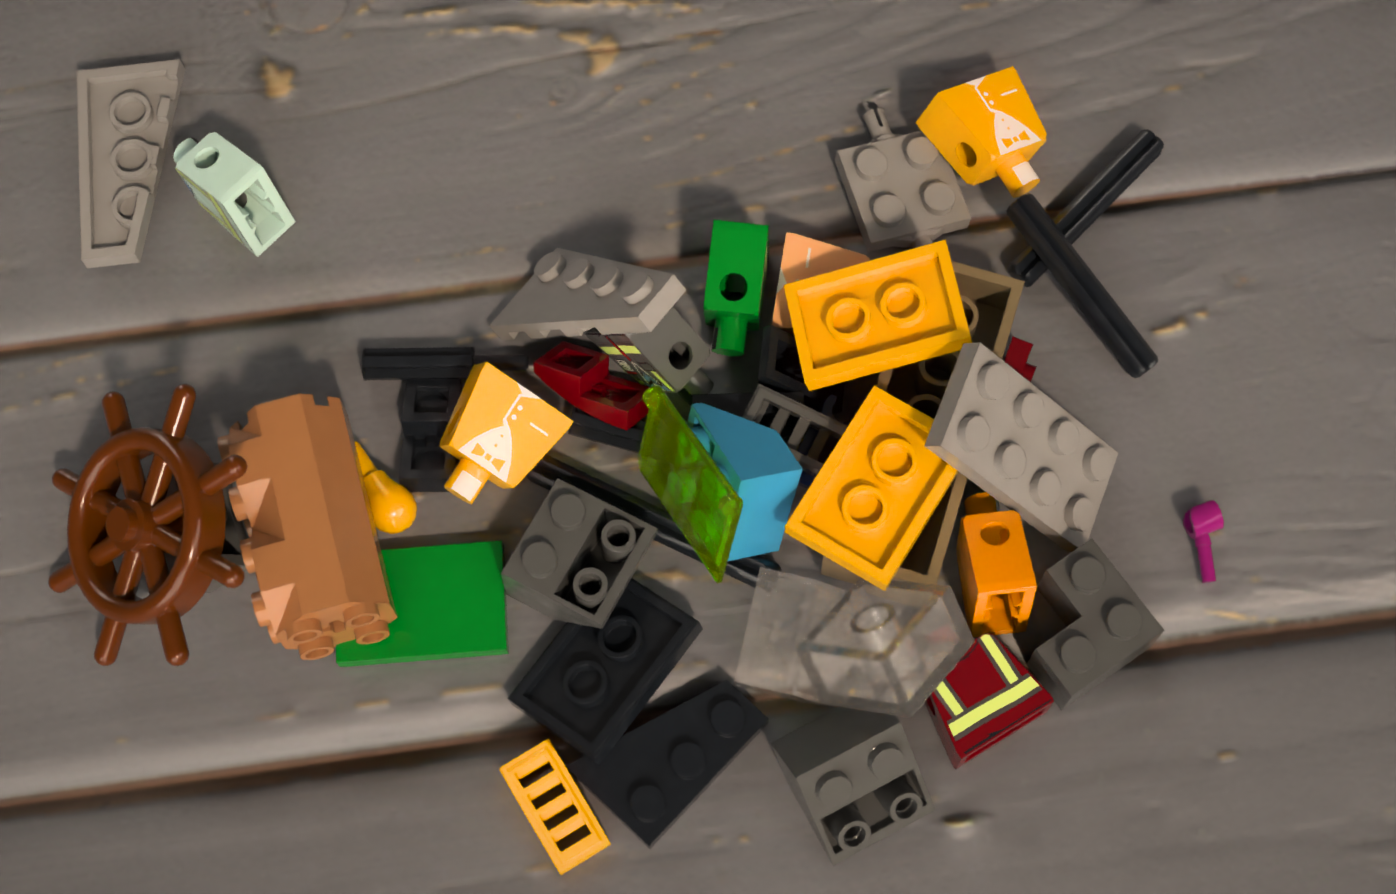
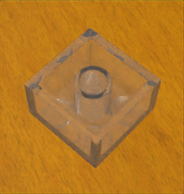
(886, 647)

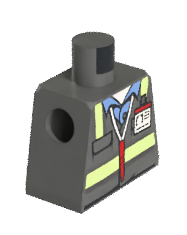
(661, 358)

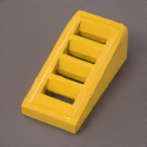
(525, 765)

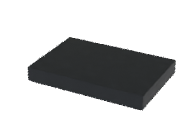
(600, 679)

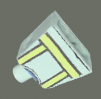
(218, 176)

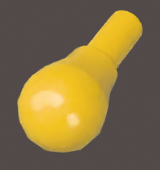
(390, 502)

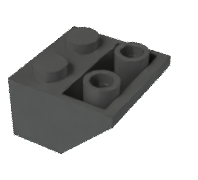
(576, 557)
(853, 778)

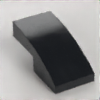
(424, 420)

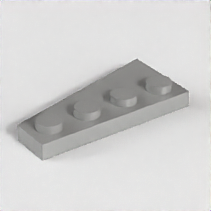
(121, 152)
(587, 292)

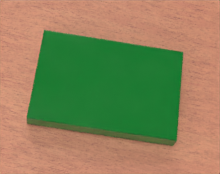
(445, 604)

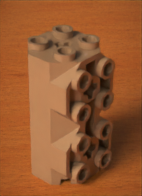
(308, 527)

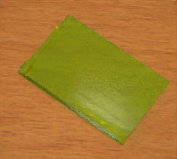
(689, 483)

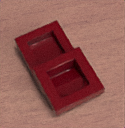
(585, 382)

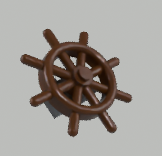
(169, 526)

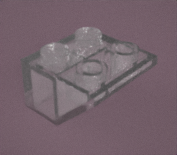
(779, 619)

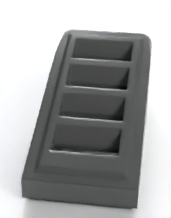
(827, 426)

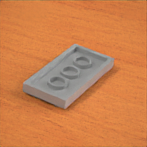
(1021, 447)

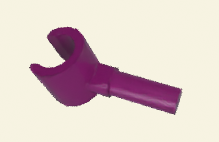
(1198, 524)

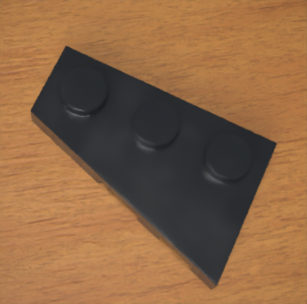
(671, 760)

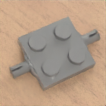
(900, 188)

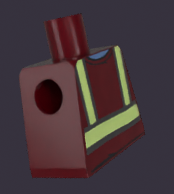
(984, 700)

